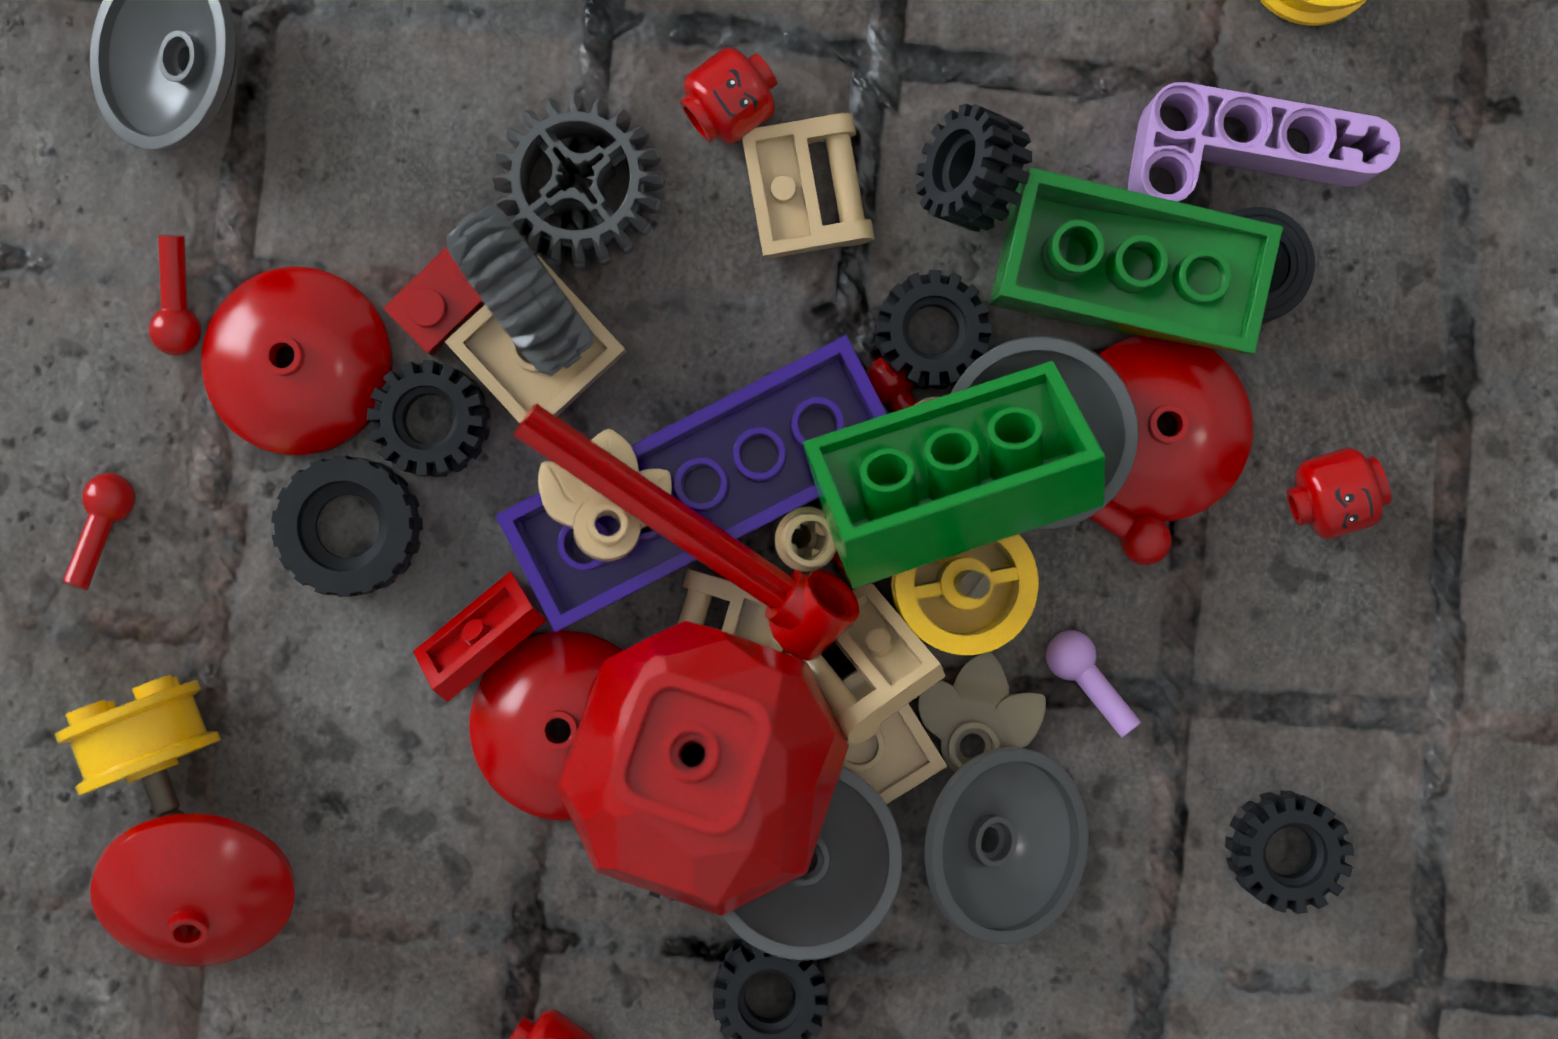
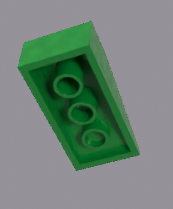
(1135, 263)

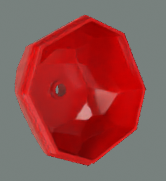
(740, 816)

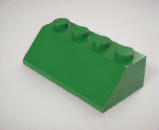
(956, 473)

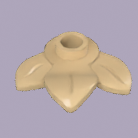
(580, 506)

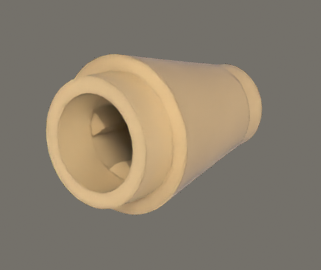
(814, 548)

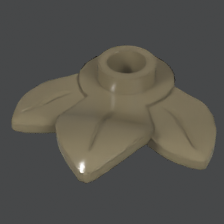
(982, 706)

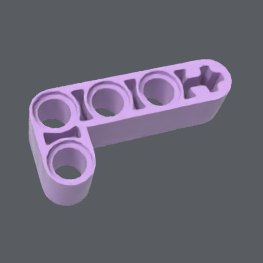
(1267, 141)

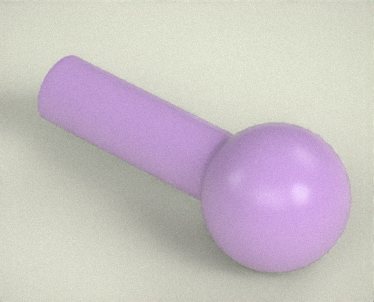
(1073, 657)

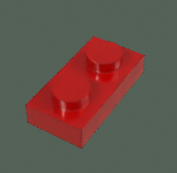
(435, 303)
(478, 636)

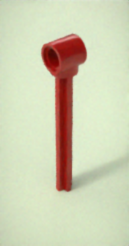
(801, 609)

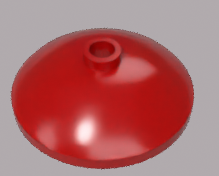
(336, 365)
(1213, 431)
(512, 711)
(192, 890)

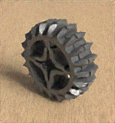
(546, 138)
(519, 290)

